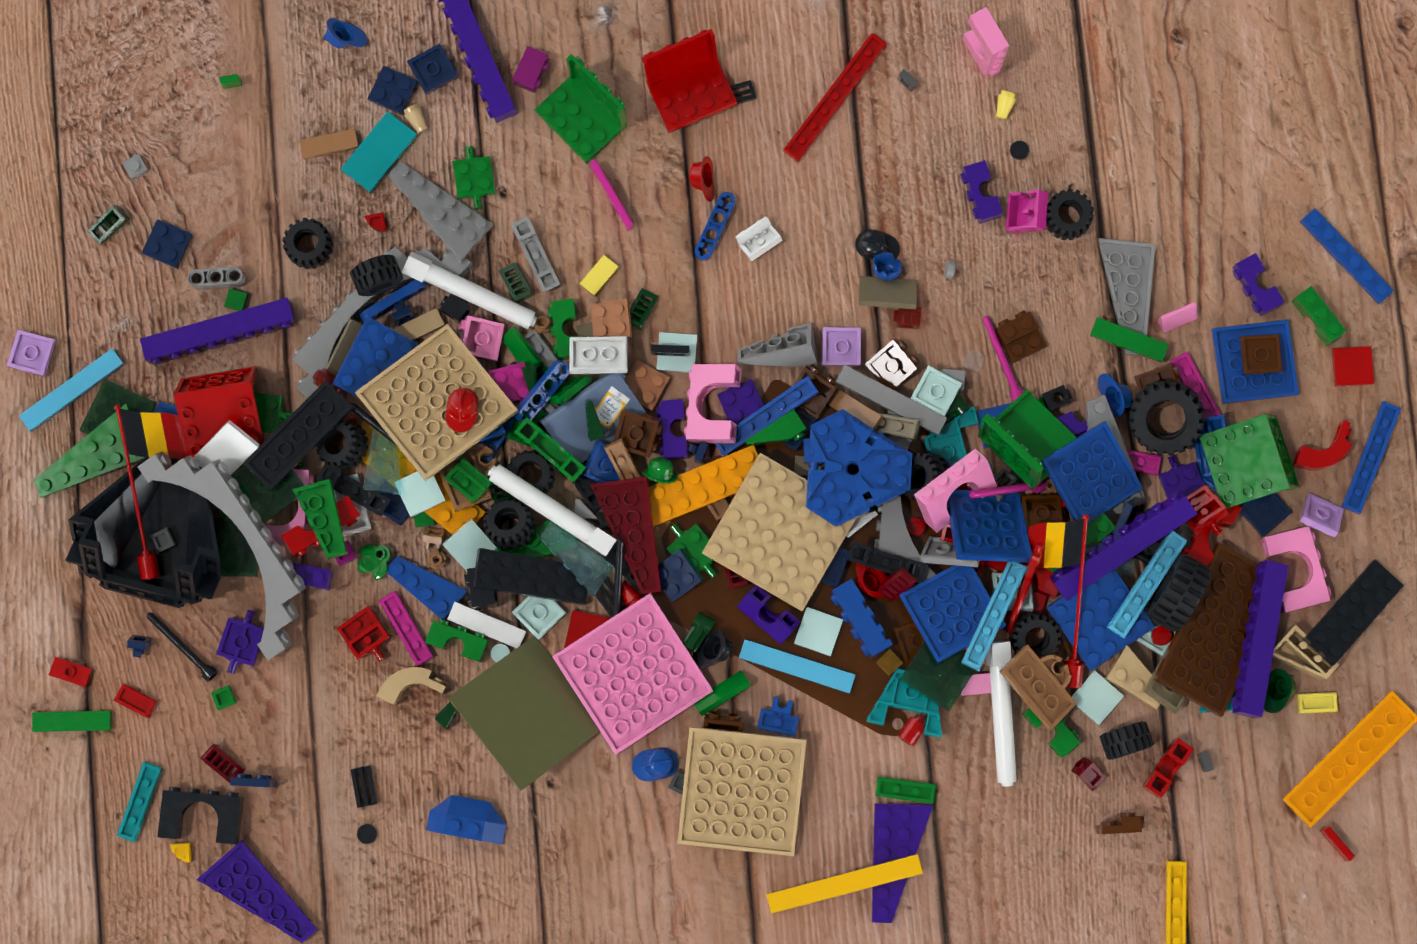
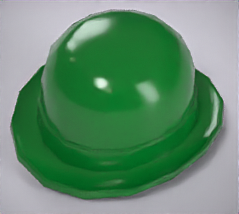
(660, 471)

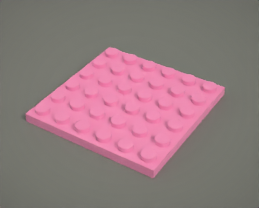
(632, 673)

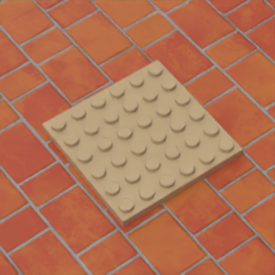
(413, 398)
(774, 536)
(741, 791)

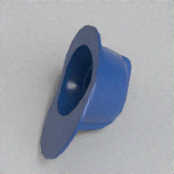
(342, 34)
(1117, 394)
(655, 764)

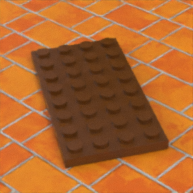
(1208, 648)

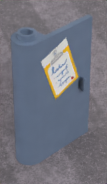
(569, 423)

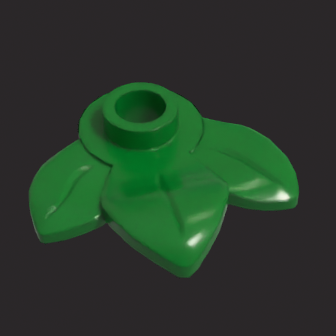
(372, 562)

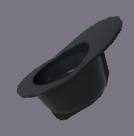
(874, 242)
(712, 649)

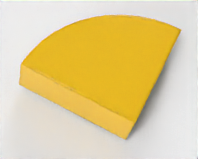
(182, 851)

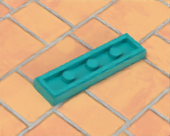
(139, 801)

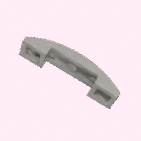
(535, 254)

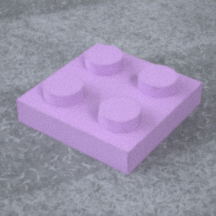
(841, 346)
(31, 353)
(1321, 515)

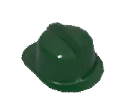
(1280, 688)

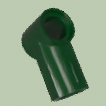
(957, 407)
(700, 628)

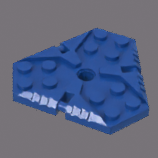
(840, 443)

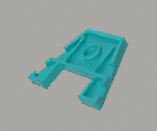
(950, 441)
(904, 697)

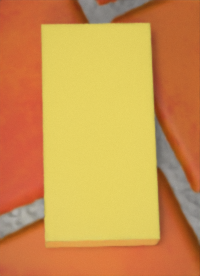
(599, 275)
(1317, 702)

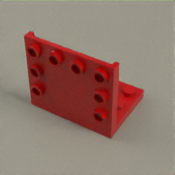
(687, 81)
(211, 401)

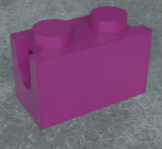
(531, 69)

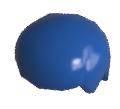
(886, 266)

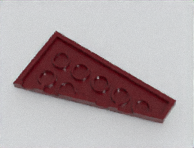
(630, 518)

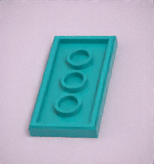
(378, 152)

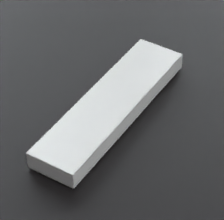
(486, 625)

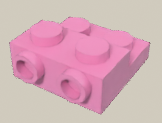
(481, 337)

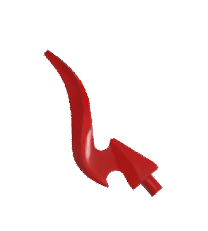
(1025, 584)

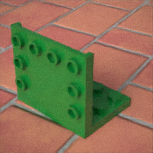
(583, 111)
(1024, 437)
(1249, 460)

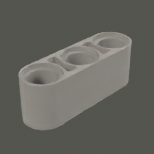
(208, 275)

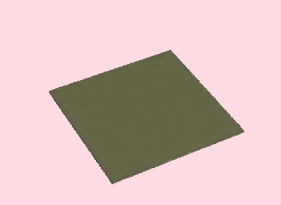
(525, 713)

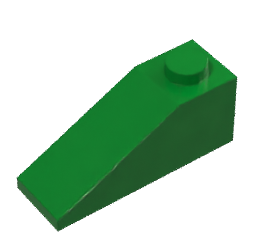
(782, 430)

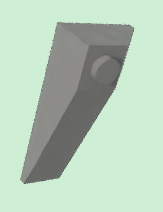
(791, 349)

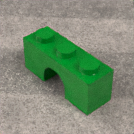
(561, 313)
(1326, 324)
(441, 633)
(1064, 739)

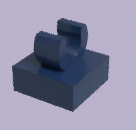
(402, 314)
(699, 452)
(139, 644)

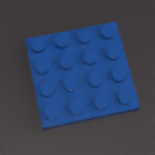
(370, 354)
(1242, 388)
(1091, 473)
(988, 528)
(1098, 607)
(948, 609)

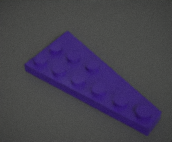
(896, 836)
(250, 885)

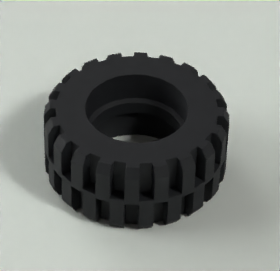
(1171, 442)
(1178, 593)

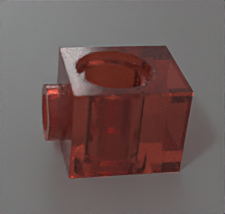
(907, 318)

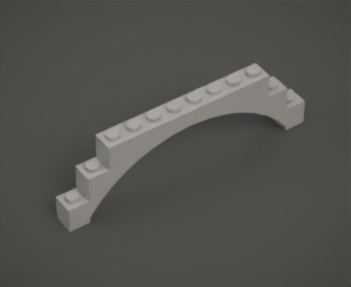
(322, 344)
(892, 527)
(277, 571)

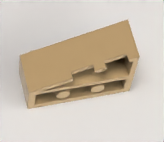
(1298, 654)
(1131, 677)

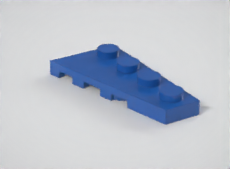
(427, 587)

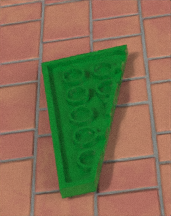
(91, 457)

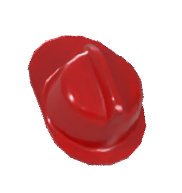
(702, 177)
(462, 409)
(869, 580)

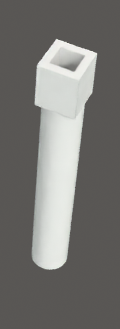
(423, 269)
(551, 509)
(996, 659)

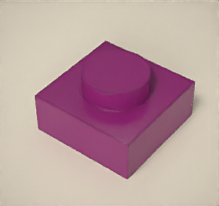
(341, 560)

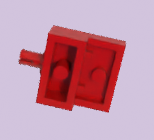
(1208, 510)
(364, 634)

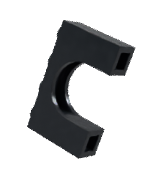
(175, 804)

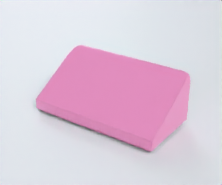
(1178, 317)
(977, 685)

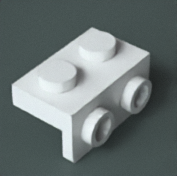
(758, 238)

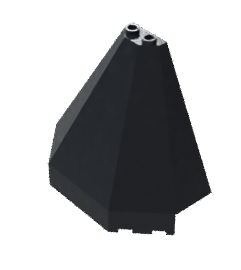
(110, 540)

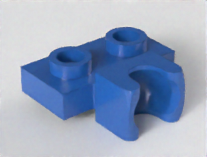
(778, 719)

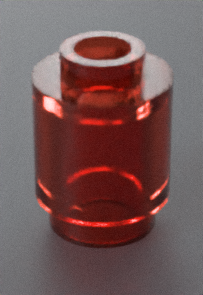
(322, 375)

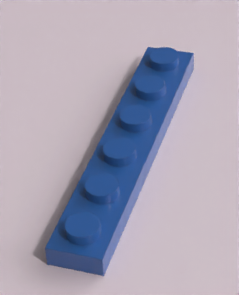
(1346, 256)
(770, 413)
(1371, 457)

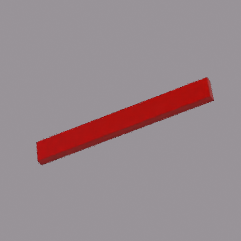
(835, 97)

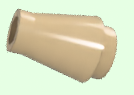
(415, 118)

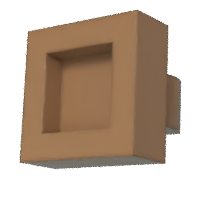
(433, 535)

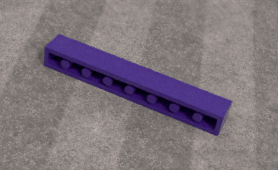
(479, 59)
(217, 331)
(1125, 543)
(1260, 639)

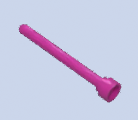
(1015, 390)
(1041, 487)

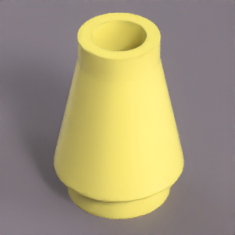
(1005, 103)

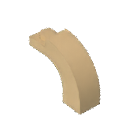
(402, 679)

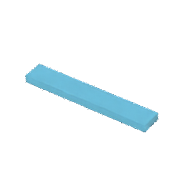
(71, 390)
(1146, 584)
(994, 615)
(797, 666)

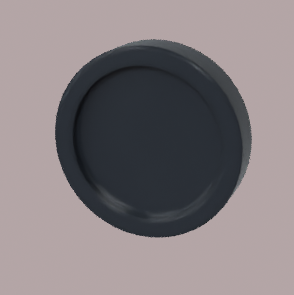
(1019, 150)
(366, 834)

